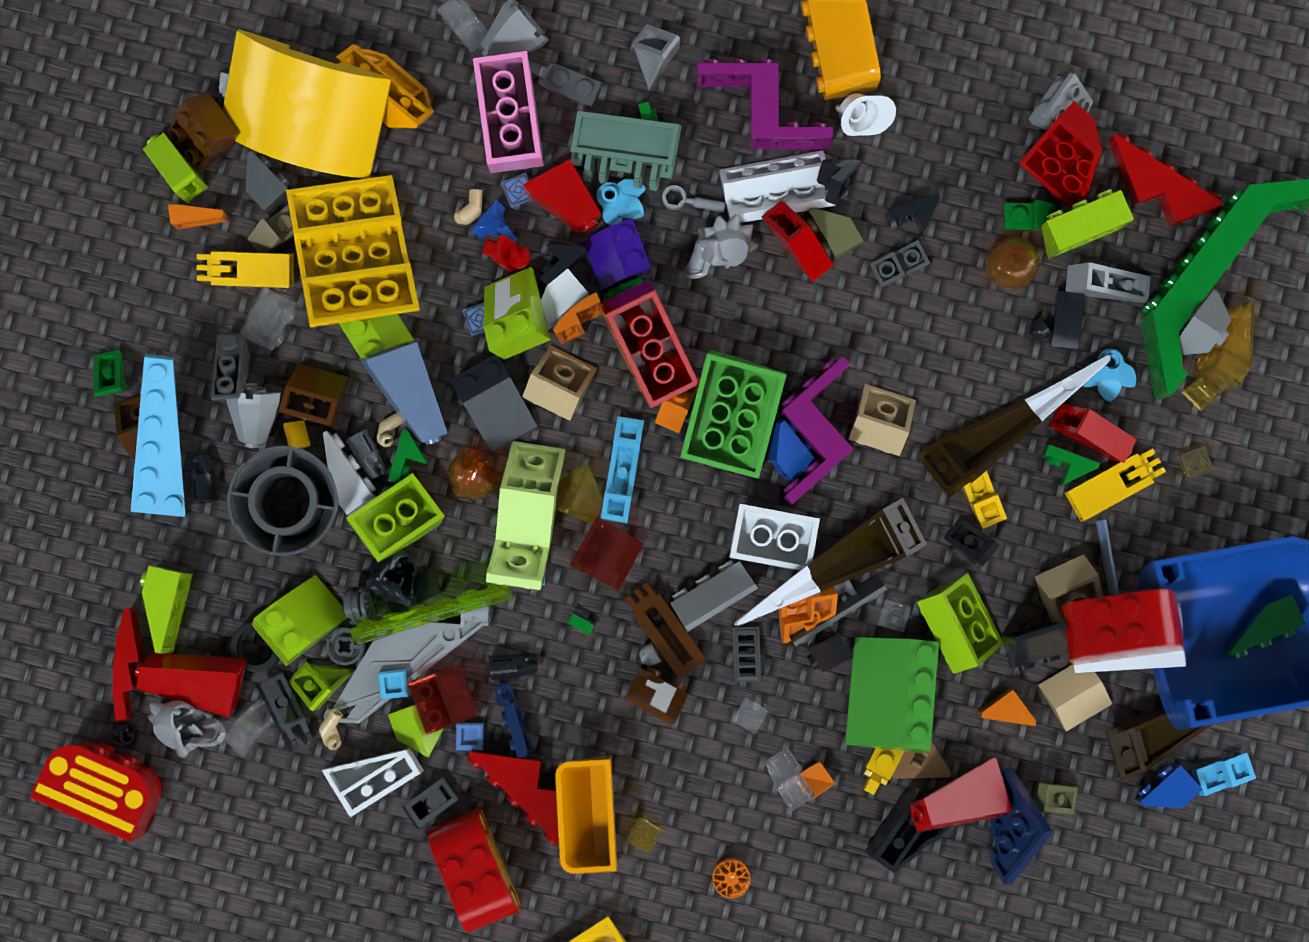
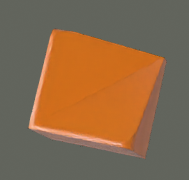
(817, 778)

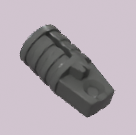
(367, 454)

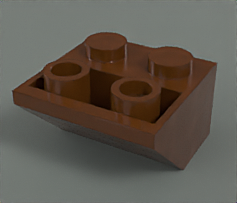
(202, 131)
(314, 395)

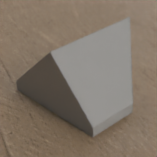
(655, 51)

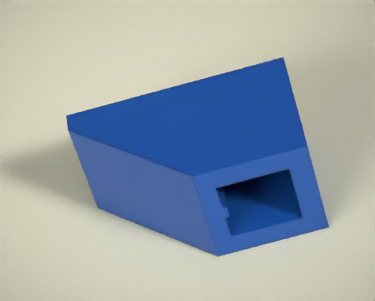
(787, 451)
(1171, 789)

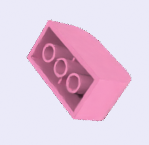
(508, 112)

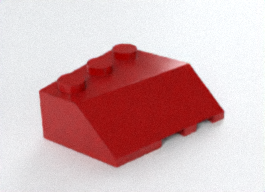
(1066, 156)

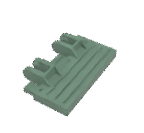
(621, 143)

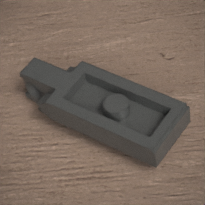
(566, 83)

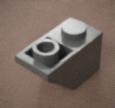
(263, 185)

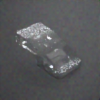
(463, 23)
(787, 779)

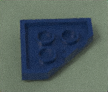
(1018, 832)

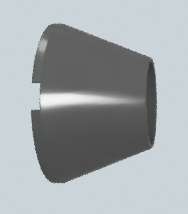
(250, 494)

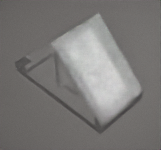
(249, 728)

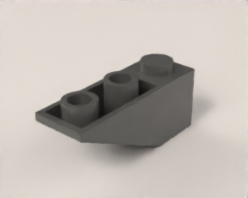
(230, 366)

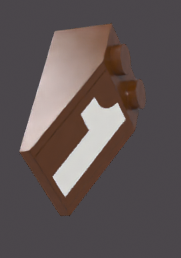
(657, 695)

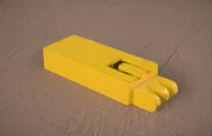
(253, 269)
(1108, 487)

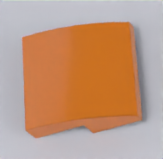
(570, 325)

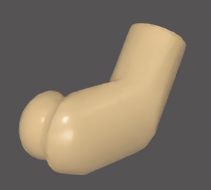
(472, 210)
(387, 430)
(329, 730)

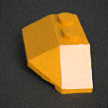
(407, 100)

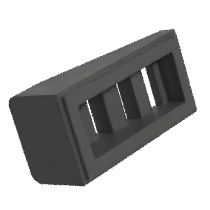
(746, 677)

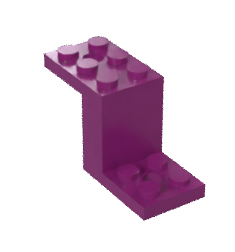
(763, 105)
(815, 429)

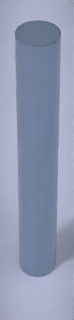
(1107, 557)

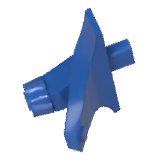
(493, 223)

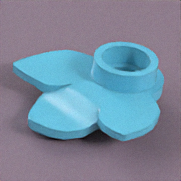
(623, 205)
(1111, 379)

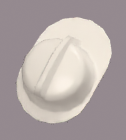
(866, 114)

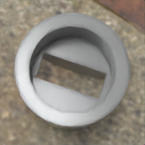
(650, 655)

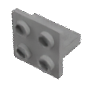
(1058, 99)

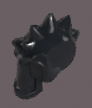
(394, 578)

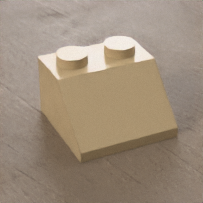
(559, 382)
(882, 420)
(1068, 583)

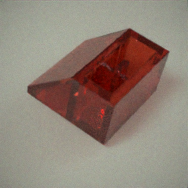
(607, 554)
(444, 699)

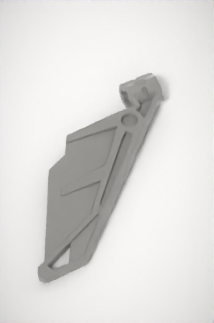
(409, 650)

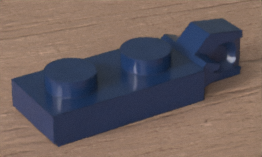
(513, 719)

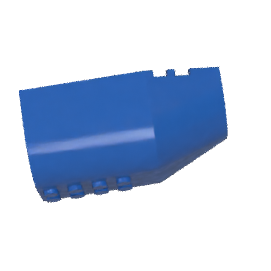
(1216, 600)

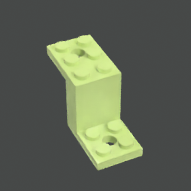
(525, 515)

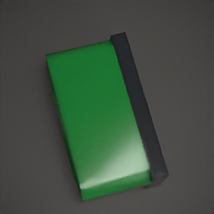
(581, 623)

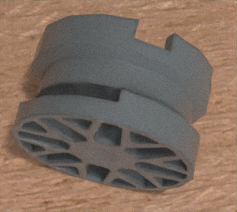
(360, 605)
(344, 649)

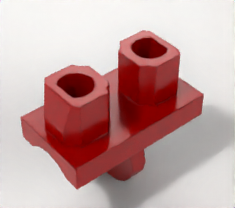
(507, 253)

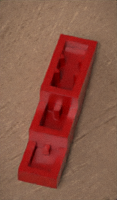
(127, 652)

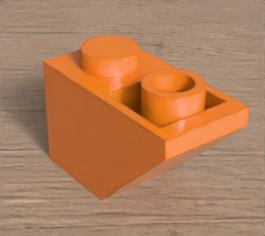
(675, 410)

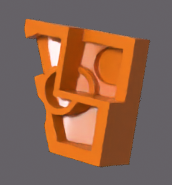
(807, 613)

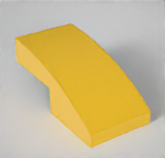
(984, 501)

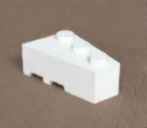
(371, 778)

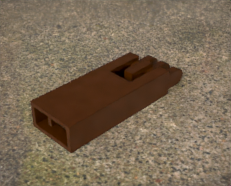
(670, 637)

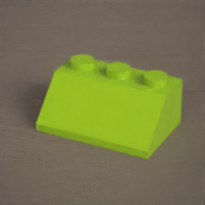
(1085, 222)
(376, 334)
(960, 624)

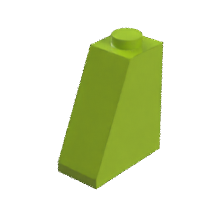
(174, 167)

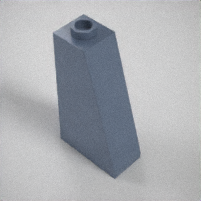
(408, 389)

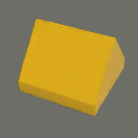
(297, 434)

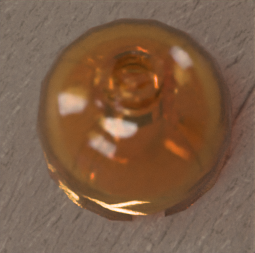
(1001, 265)
(471, 475)

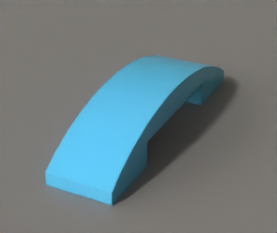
(622, 470)

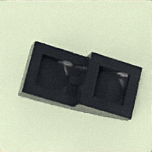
(1067, 320)

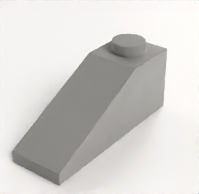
(1107, 283)

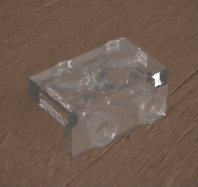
(268, 319)

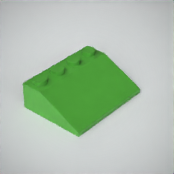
(733, 414)
(892, 694)

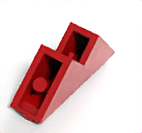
(1148, 179)
(521, 782)

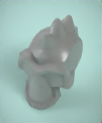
(720, 245)
(184, 726)

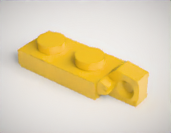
(881, 768)

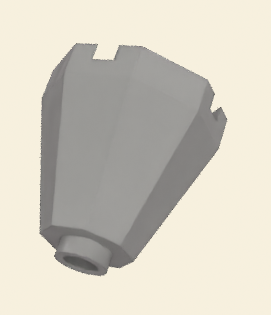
(513, 32)
(255, 413)

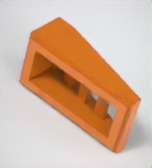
(190, 216)

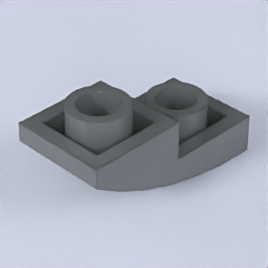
(900, 263)

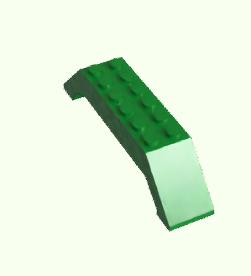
(1201, 271)

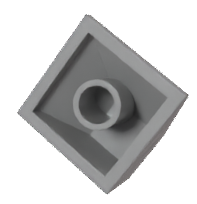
(1206, 327)

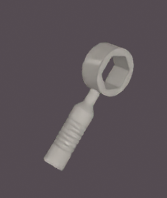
(696, 202)

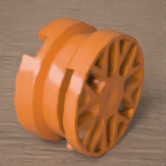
(731, 877)

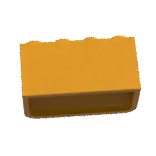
(842, 46)
(586, 815)

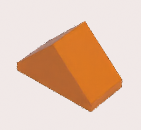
(1007, 708)

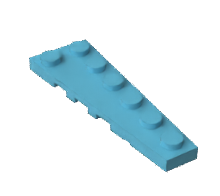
(158, 459)

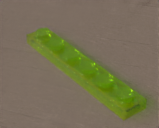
(421, 615)

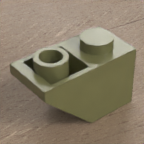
(835, 231)

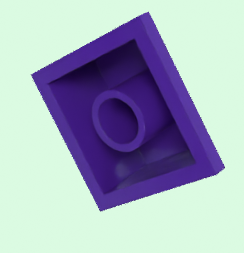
(617, 254)

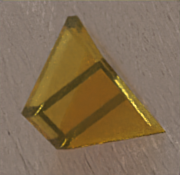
(579, 495)

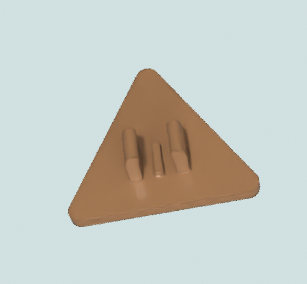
(922, 765)

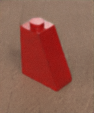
(565, 197)
(797, 240)
(1093, 432)

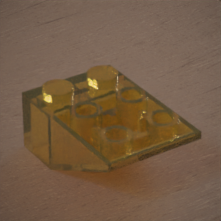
(1229, 363)

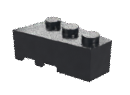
(898, 837)

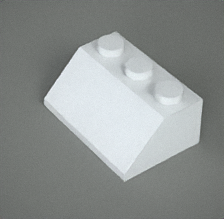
(773, 537)

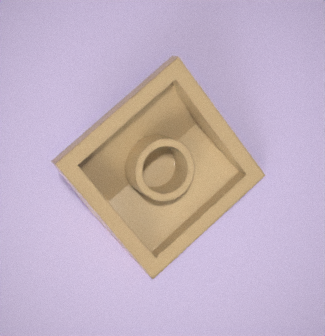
(1074, 696)

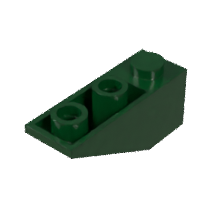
(1266, 623)

